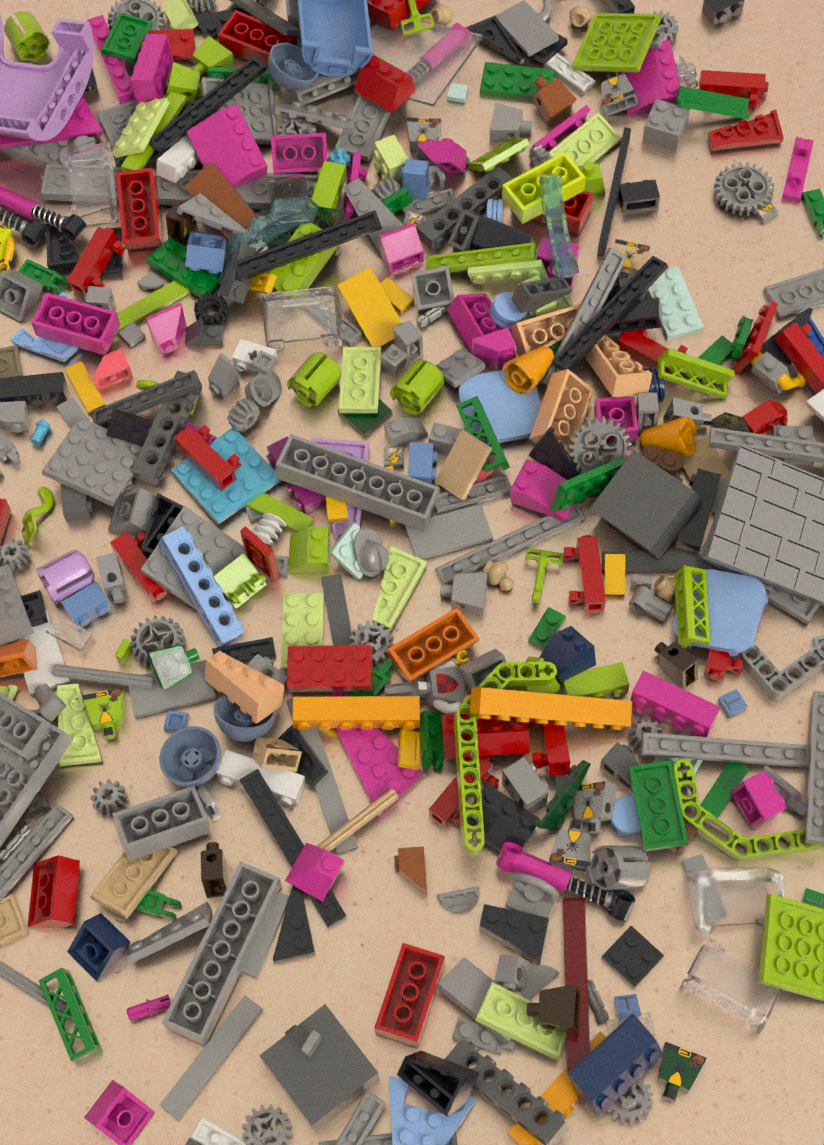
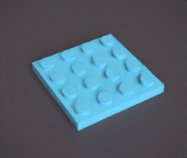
(252, 478)

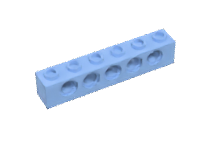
(200, 598)

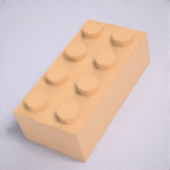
(562, 407)

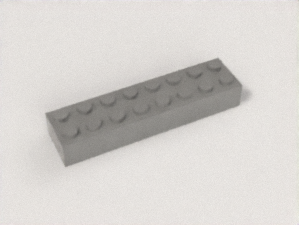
(356, 482)
(222, 953)

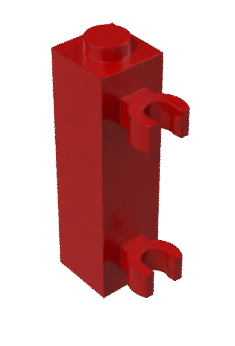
(735, 83)
(94, 260)
(644, 349)
(803, 354)
(208, 461)
(133, 560)
(590, 574)
(718, 664)
(555, 747)
(447, 804)

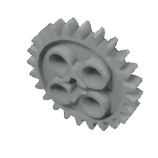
(146, 11)
(743, 188)
(602, 431)

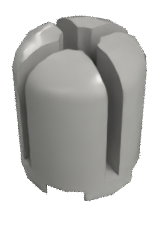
(619, 867)

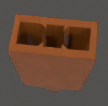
(552, 98)

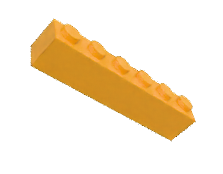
(356, 712)
(559, 1096)

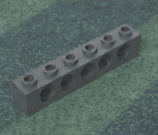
(441, 225)
(158, 434)
(548, 1133)

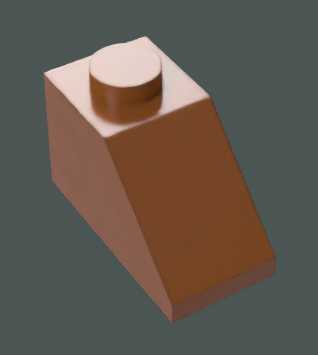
(412, 867)

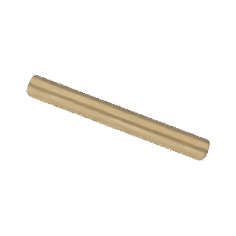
(359, 820)

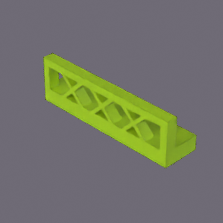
(694, 368)
(686, 603)

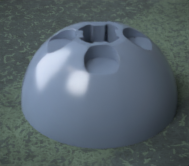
(289, 67)
(237, 724)
(190, 756)

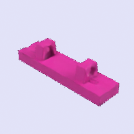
(573, 122)
(797, 169)
(354, 172)

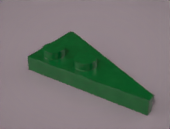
(563, 800)

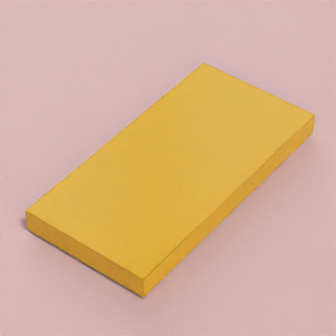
(370, 307)

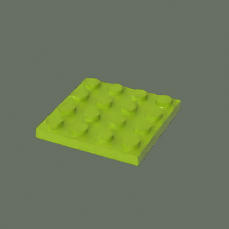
(616, 42)
(793, 947)

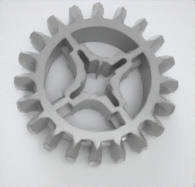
(171, 633)

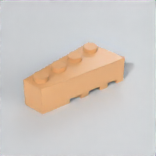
(542, 330)
(617, 370)
(243, 685)

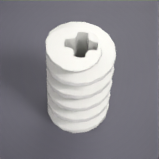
(267, 527)

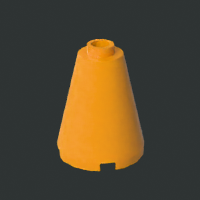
(528, 369)
(672, 436)

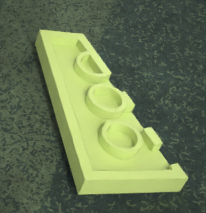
(507, 273)
(396, 586)
(76, 723)

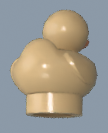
(441, 14)
(580, 16)
(495, 573)
(665, 587)

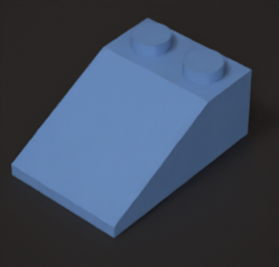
(205, 252)

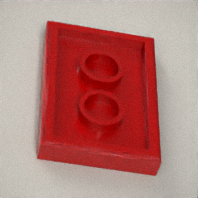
(259, 554)

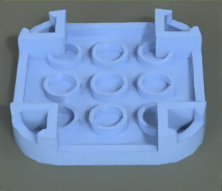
(508, 412)
(733, 608)

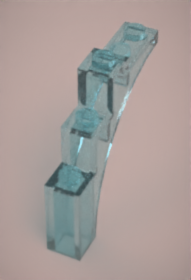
(284, 215)
(554, 216)

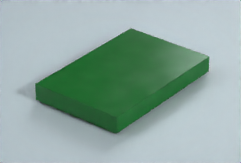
(126, 37)

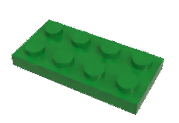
(512, 80)
(171, 260)
(584, 486)
(658, 806)

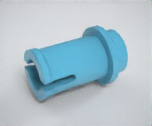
(40, 432)

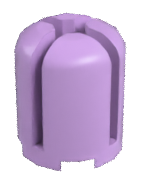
(66, 575)

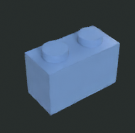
(416, 178)
(421, 462)
(86, 604)

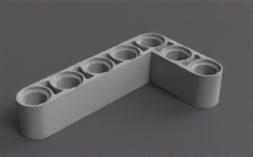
(782, 677)

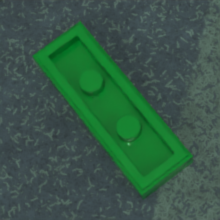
(717, 352)
(720, 792)

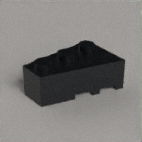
(161, 519)
(516, 930)
(438, 1080)

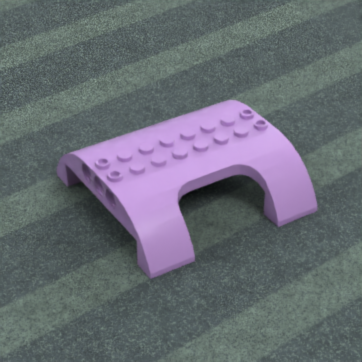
(41, 98)

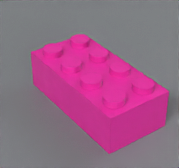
(152, 68)
(75, 323)
(673, 706)

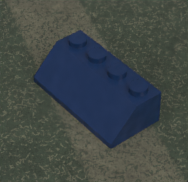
(614, 1065)

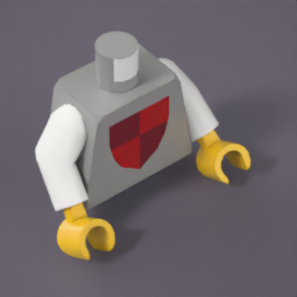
(445, 685)

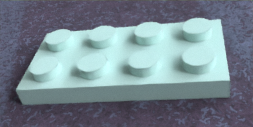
(678, 308)

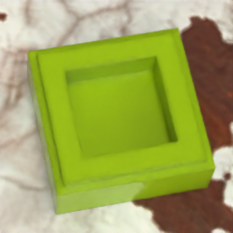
(124, 652)

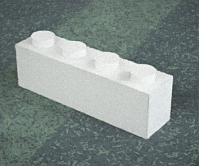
(177, 160)
(284, 784)

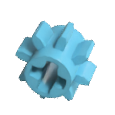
(339, 156)

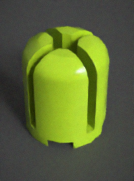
(33, 36)
(315, 379)
(417, 386)

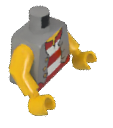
(774, 373)

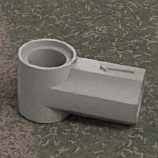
(645, 601)
(404, 689)
(49, 703)

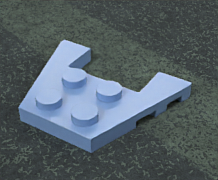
(44, 346)
(419, 1125)

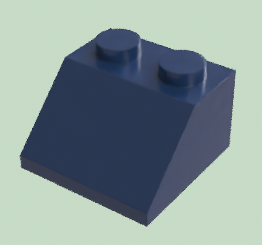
(569, 653)
(98, 946)

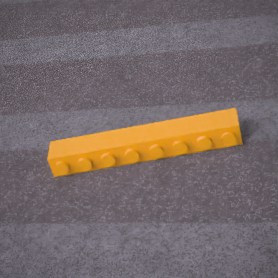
(550, 707)

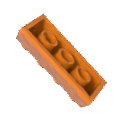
(432, 645)
(17, 658)

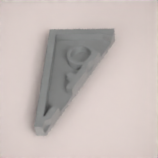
(210, 214)

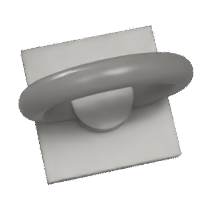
(531, 895)

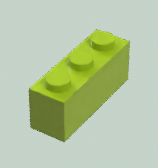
(329, 186)
(598, 682)

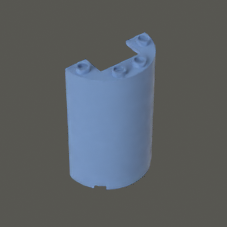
(335, 35)

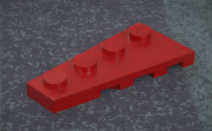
(180, 42)
(754, 132)
(756, 337)

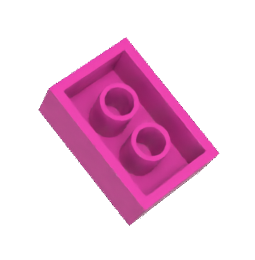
(298, 152)

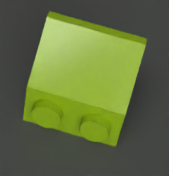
(309, 550)

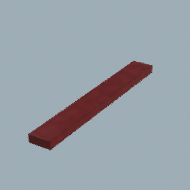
(576, 974)

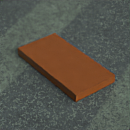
(219, 191)

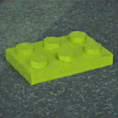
(499, 154)

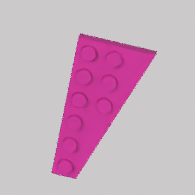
(80, 123)
(376, 762)

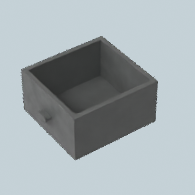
(646, 504)
(330, 1078)

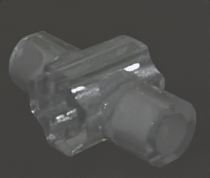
(686, 72)

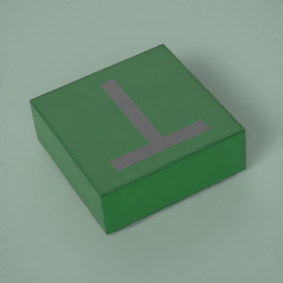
(813, 898)

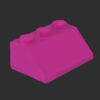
(472, 316)

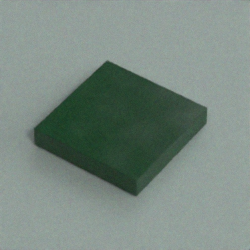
(366, 422)

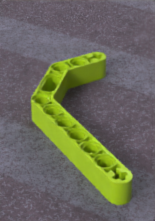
(471, 747)
(733, 837)

